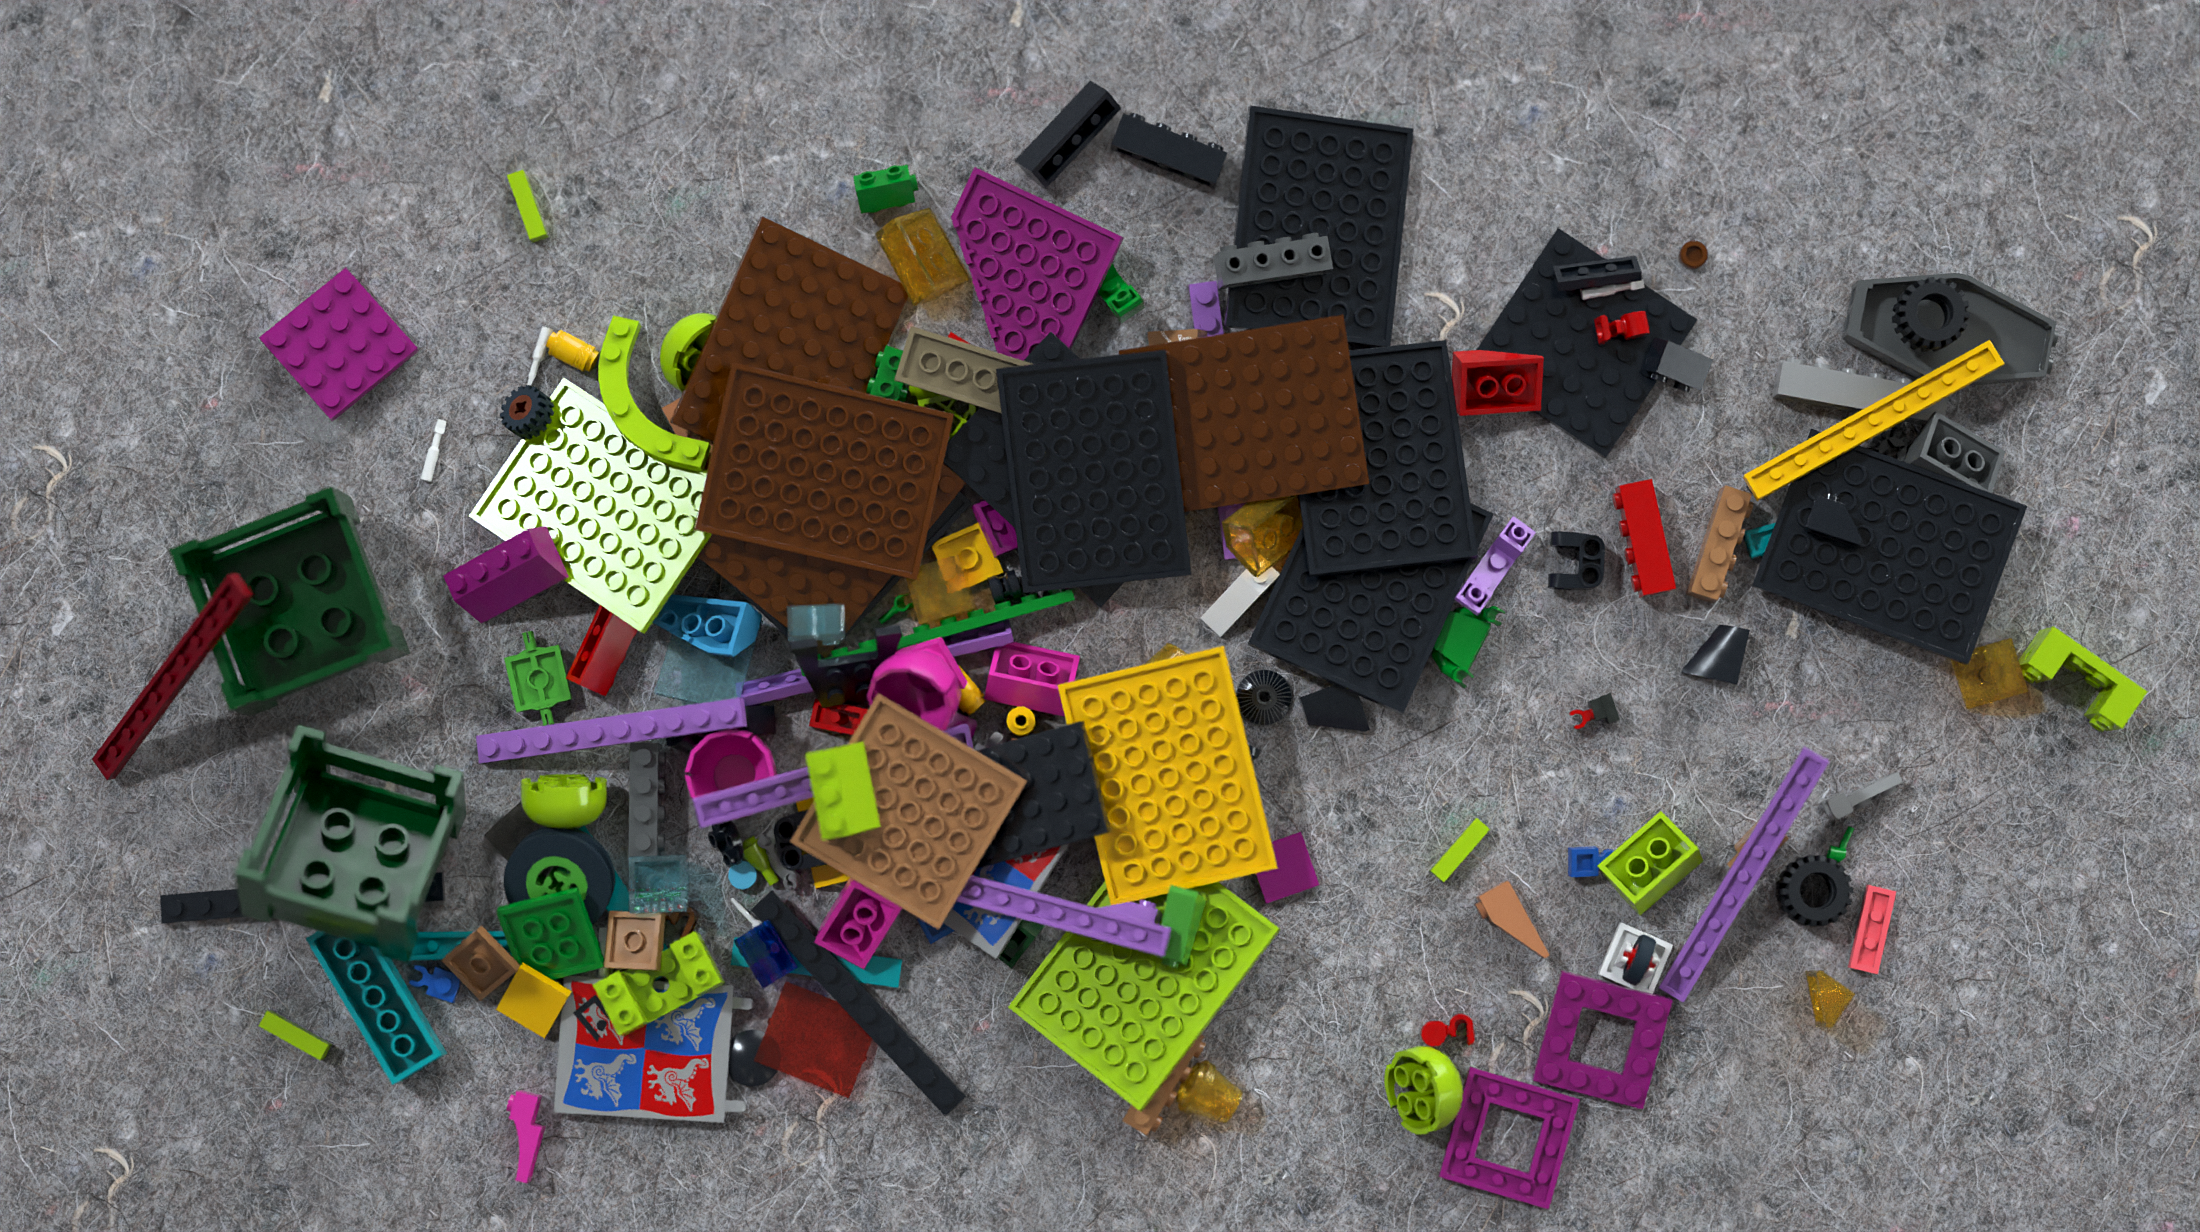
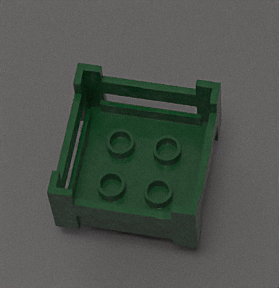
(310, 604)
(349, 851)

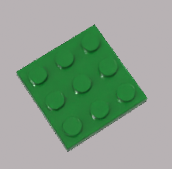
(552, 934)

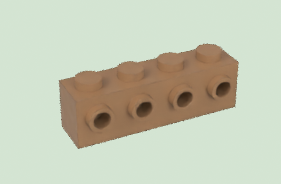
(1719, 544)
(1149, 1117)

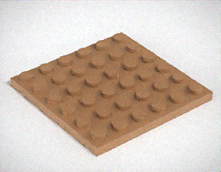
(934, 812)

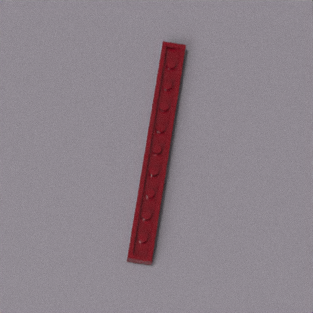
(172, 676)

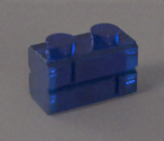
(765, 954)

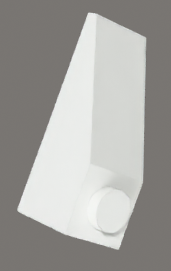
(1237, 600)

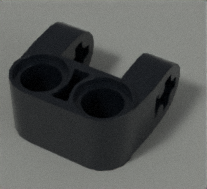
(1576, 541)
(787, 849)

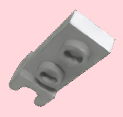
(1841, 804)

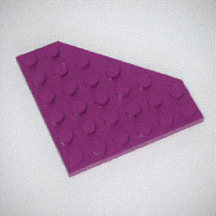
(1029, 263)

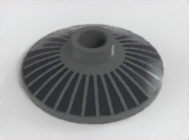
(1264, 712)

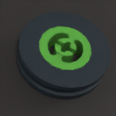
(579, 862)

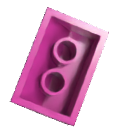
(1030, 677)
(856, 923)

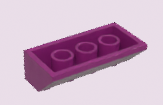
(507, 574)

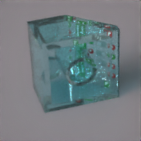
(658, 884)

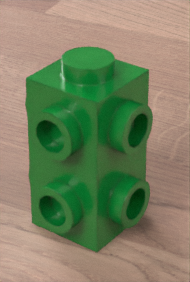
(885, 188)
(884, 383)

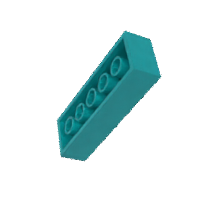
(379, 1005)

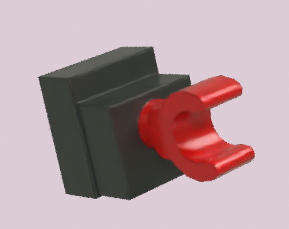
(1599, 709)

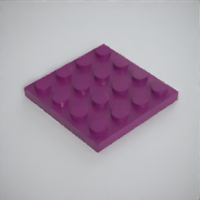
(338, 344)

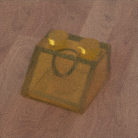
(1991, 674)

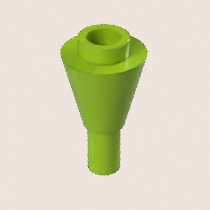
(758, 859)

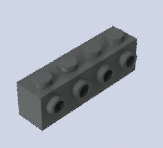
(1273, 261)
(645, 799)

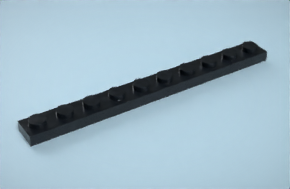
(226, 903)
(860, 1004)

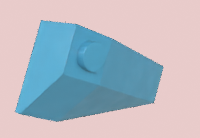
(710, 624)

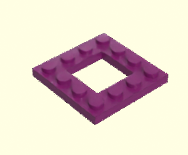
(1578, 991)
(1558, 1117)

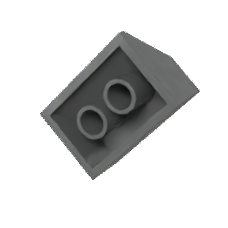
(1956, 453)

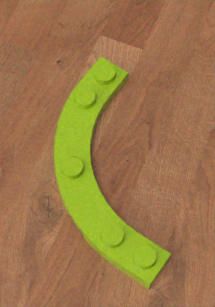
(624, 412)

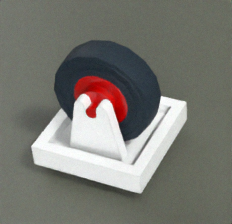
(1635, 959)

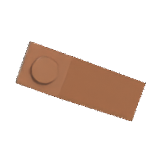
(1507, 913)

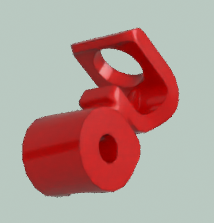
(1630, 325)
(1435, 1032)

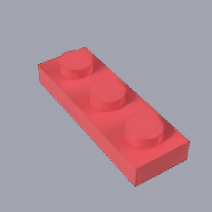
(1872, 929)

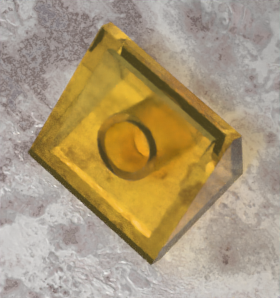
(1827, 998)

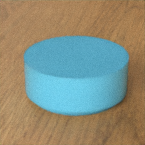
(742, 875)

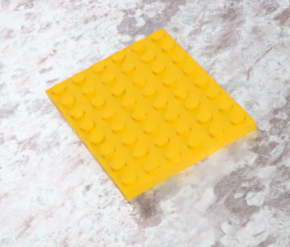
(1172, 775)

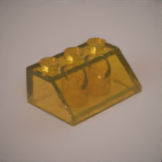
(921, 256)
(1263, 532)

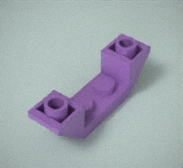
(1494, 565)

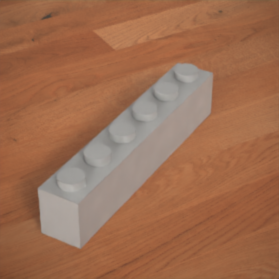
(1840, 389)

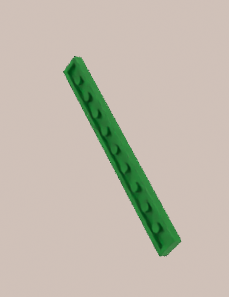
(975, 619)

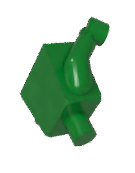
(1462, 640)

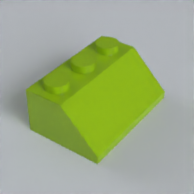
(842, 790)
(1650, 863)

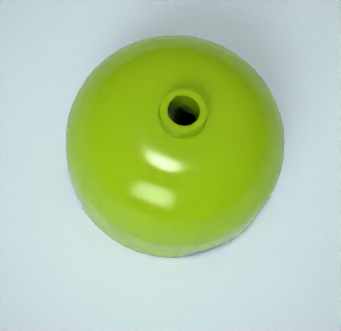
(683, 346)
(564, 799)
(1437, 1089)

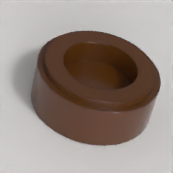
(1693, 255)

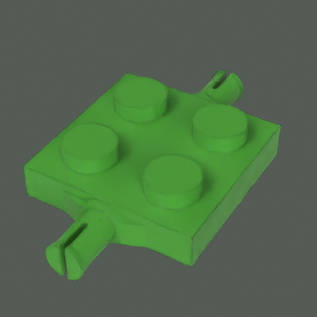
(538, 678)

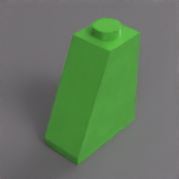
(1183, 915)

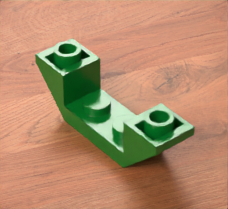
(1120, 297)

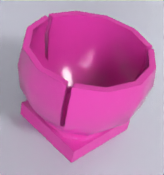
(922, 681)
(726, 761)

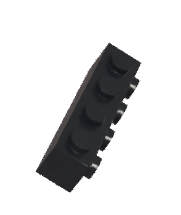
(1068, 134)
(1169, 150)

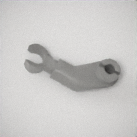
(790, 878)

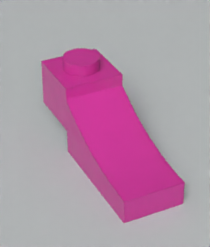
(524, 1111)

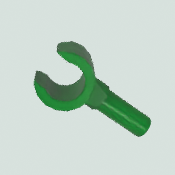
(899, 606)
(1839, 853)

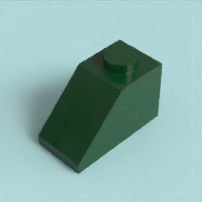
(1020, 941)

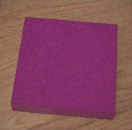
(1293, 872)

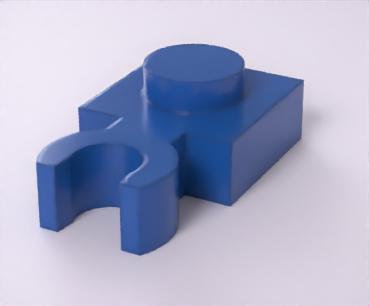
(1585, 860)
(441, 984)

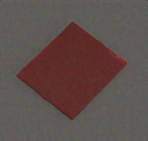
(814, 1041)

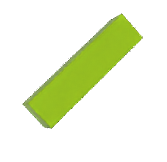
(527, 206)
(1459, 850)
(295, 1035)

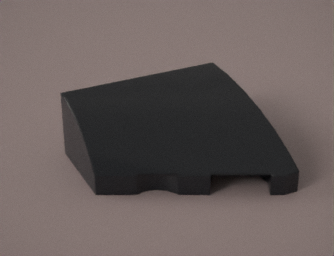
(1720, 655)
(1334, 709)

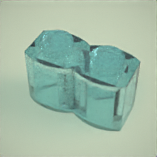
(816, 621)

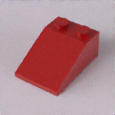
(1496, 382)

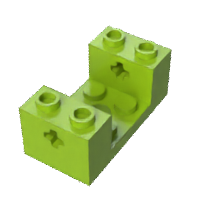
(2118, 693)
(631, 994)

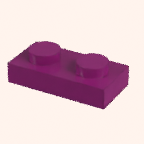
(997, 531)

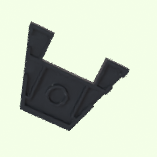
(844, 677)

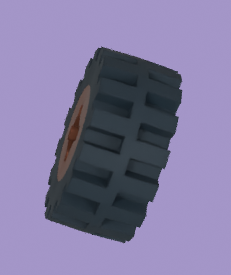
(527, 412)

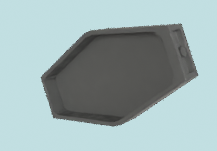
(2014, 329)

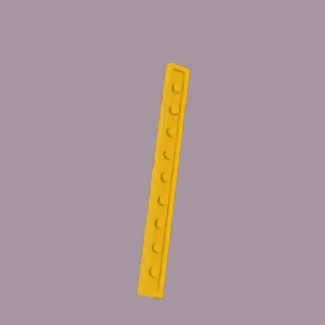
(1873, 420)

